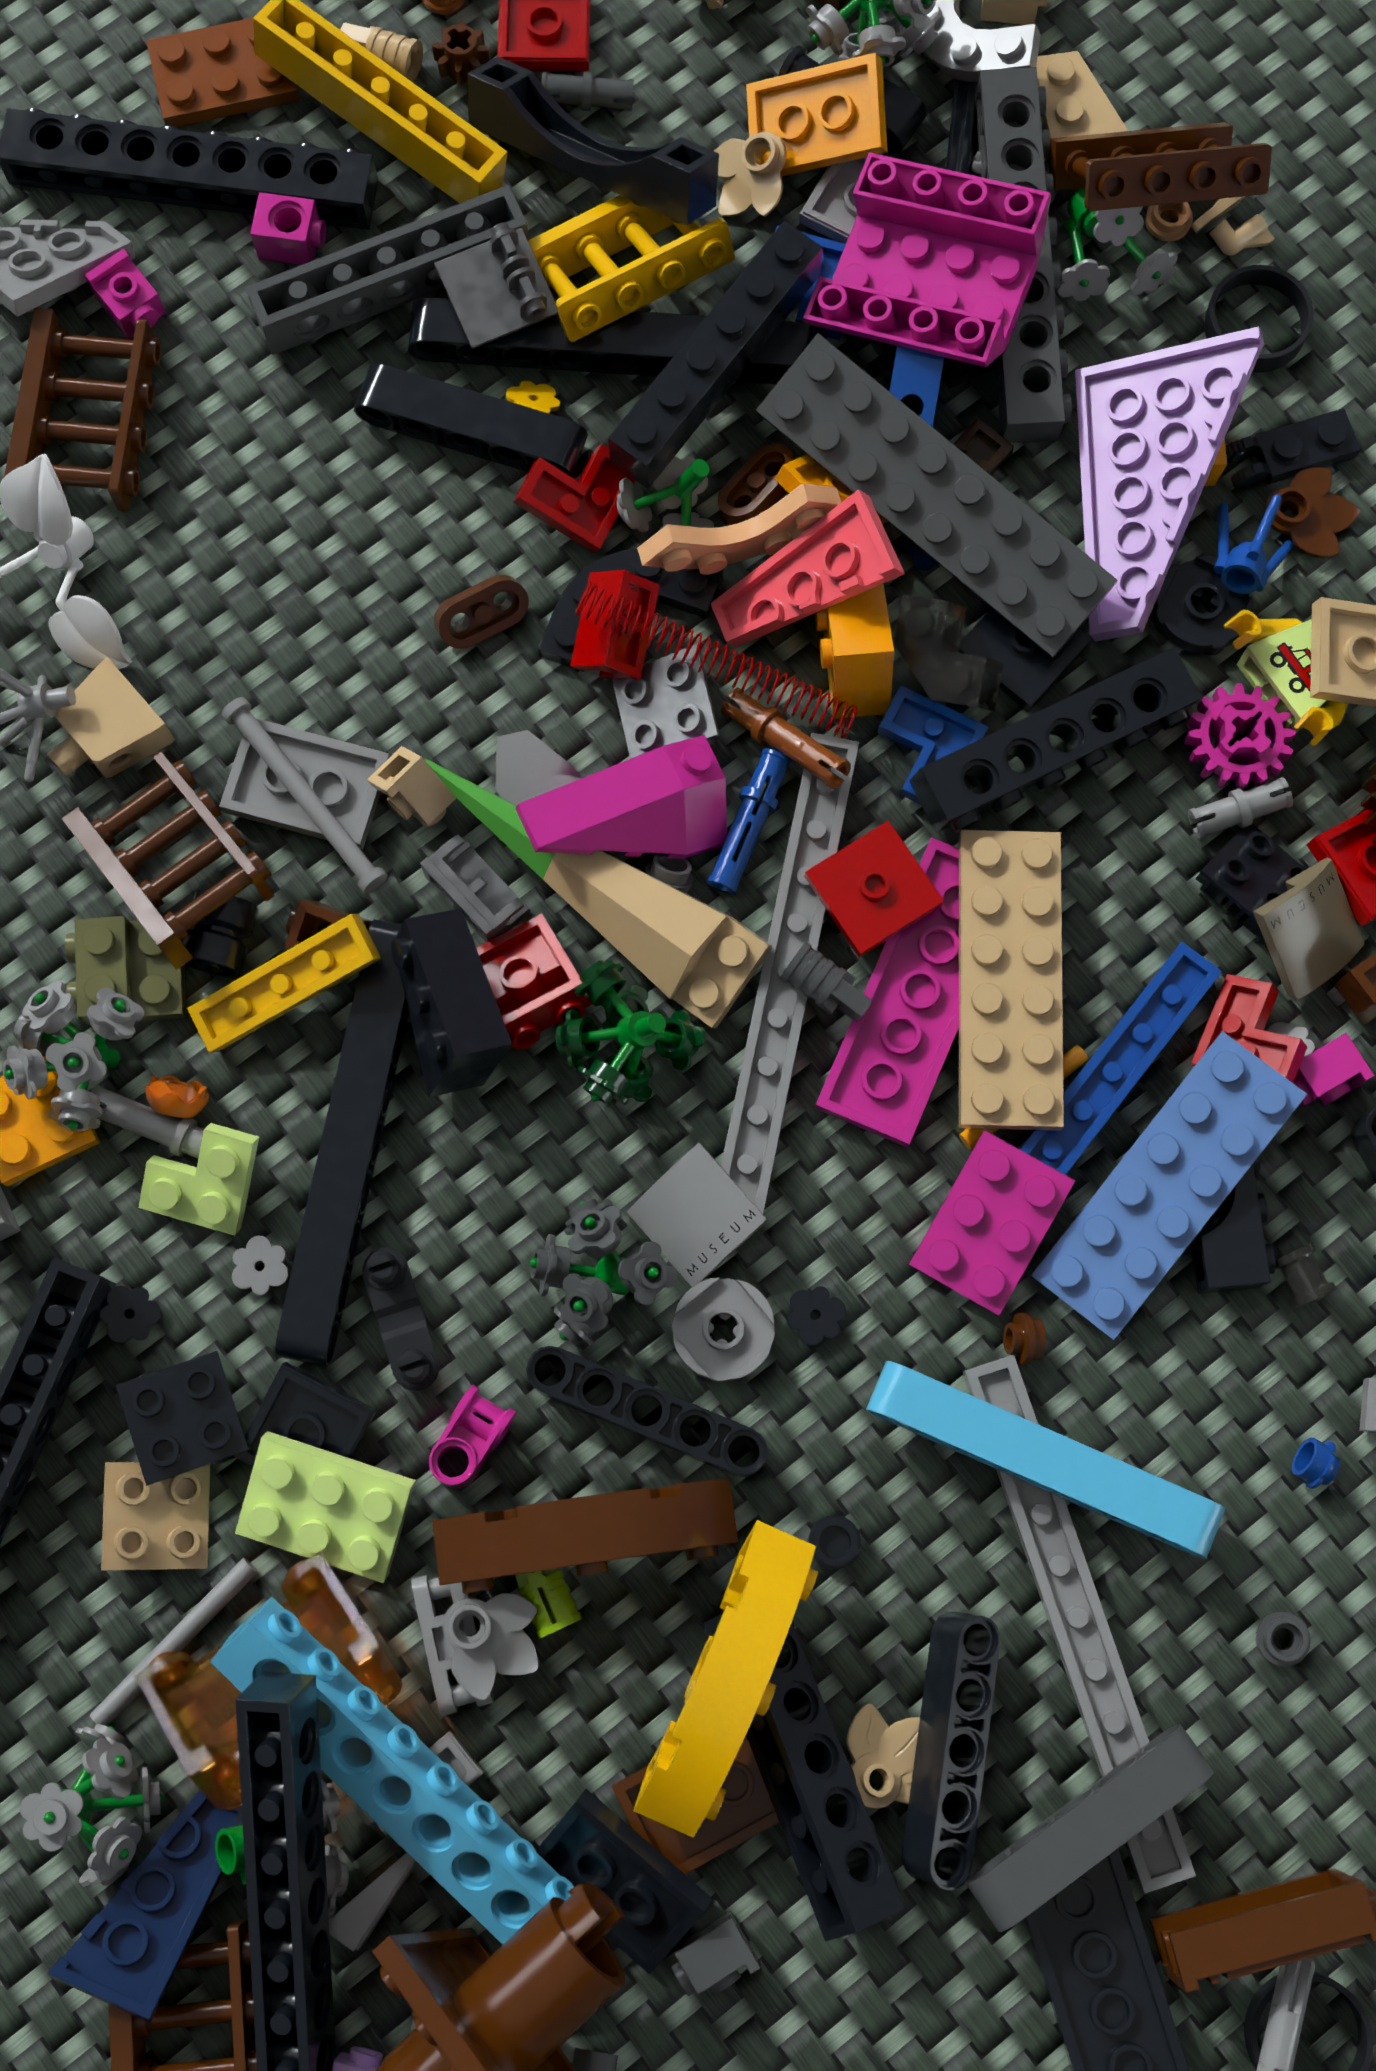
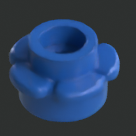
(1316, 1462)

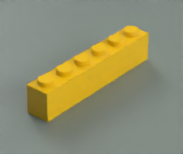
(378, 100)

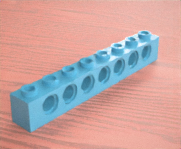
(400, 1778)

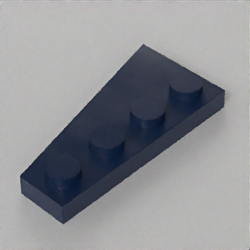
(146, 1927)

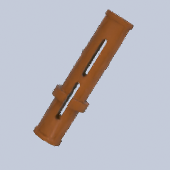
(770, 728)

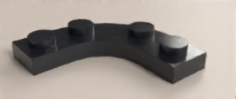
(679, 589)

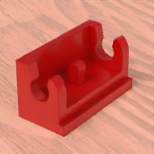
(606, 650)

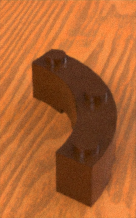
(584, 1532)

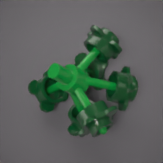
(634, 1028)

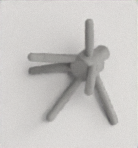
(35, 705)

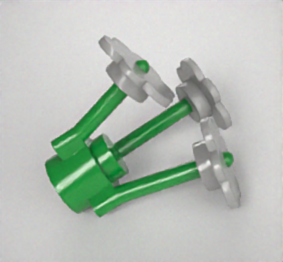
(1115, 226)

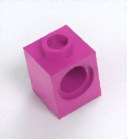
(279, 213)

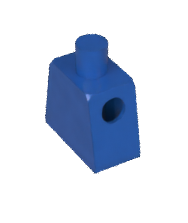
(917, 381)

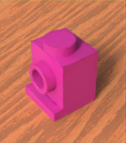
(124, 293)
(1328, 1069)

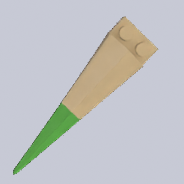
(670, 937)

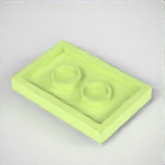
(326, 1505)

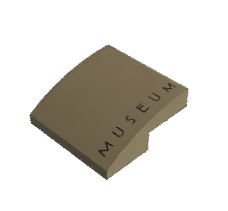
(1310, 929)

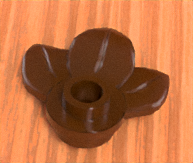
(1316, 512)

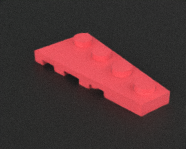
(816, 570)

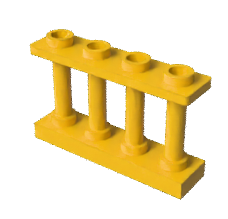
(620, 291)

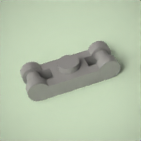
(437, 1649)

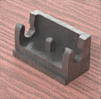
(475, 888)

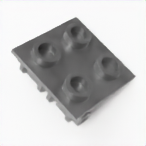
(496, 286)
(666, 704)

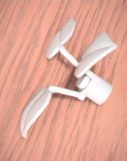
(38, 505)

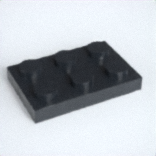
(650, 1890)

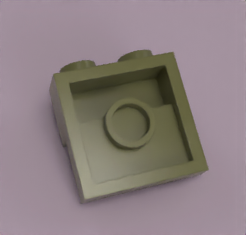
(127, 960)

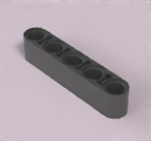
(1089, 1827)

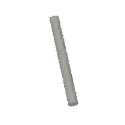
(177, 1639)

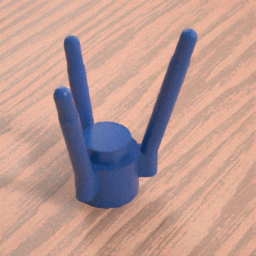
(1246, 565)

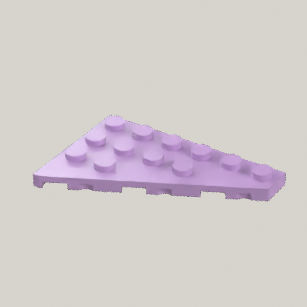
(1145, 455)

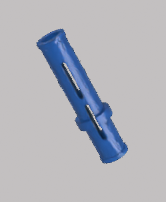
(770, 770)

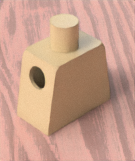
(108, 725)

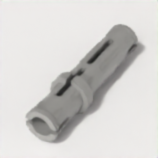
(179, 1135)

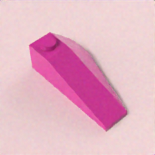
(649, 804)

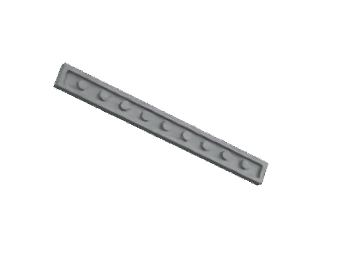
(779, 1006)
(1081, 1631)

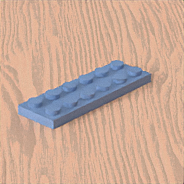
(1168, 1184)

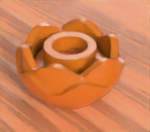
(175, 1097)

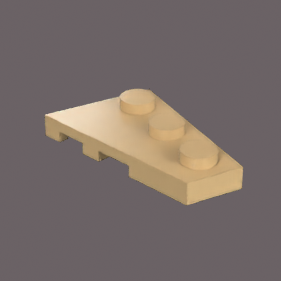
(1074, 98)

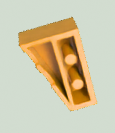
(858, 652)

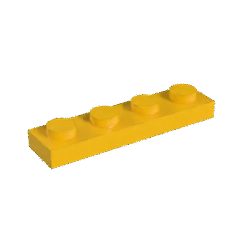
(284, 983)

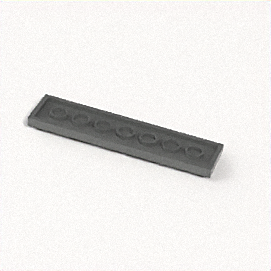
(936, 496)

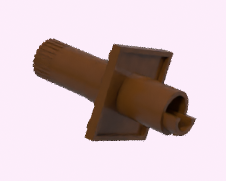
(508, 2005)

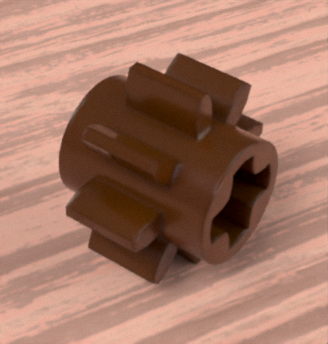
(460, 52)

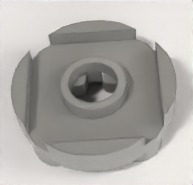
(726, 1299)

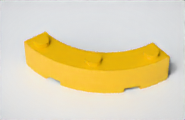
(728, 1681)

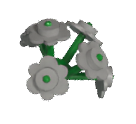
(69, 1811)

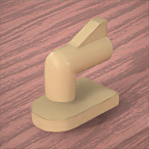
(1248, 235)

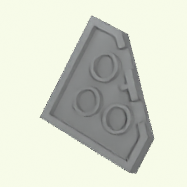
(47, 260)

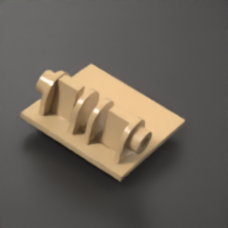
(154, 1523)

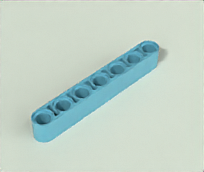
(1046, 1459)

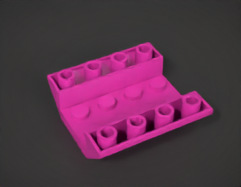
(934, 261)

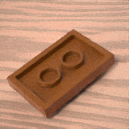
(214, 75)

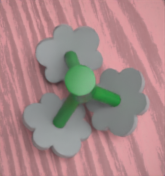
(676, 487)

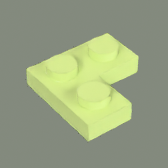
(207, 1194)

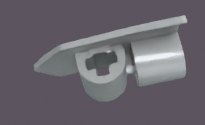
(529, 767)

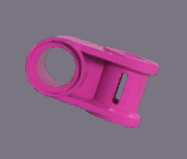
(471, 1435)

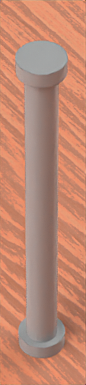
(239, 713)

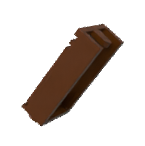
(1265, 1928)

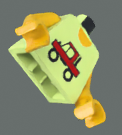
(1282, 666)

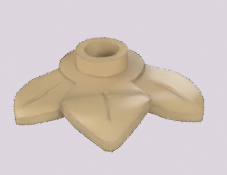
(746, 180)
(883, 1749)

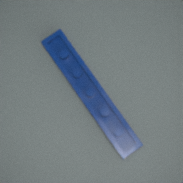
(1124, 1057)

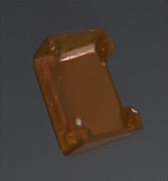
(199, 1702)

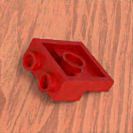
(531, 980)

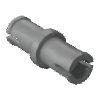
(1240, 808)

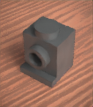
(713, 1957)

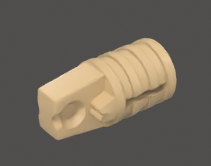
(396, 50)

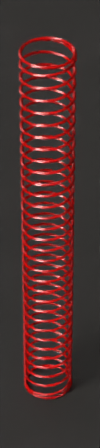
(582, 603)

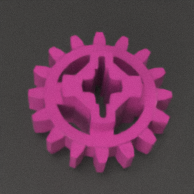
(1234, 715)

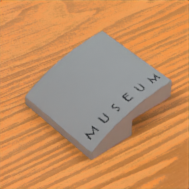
(697, 1215)

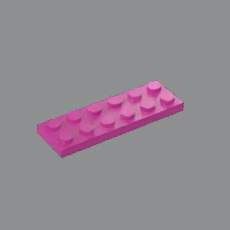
(907, 1031)

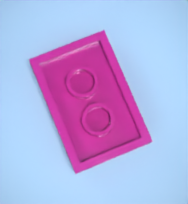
(992, 1222)

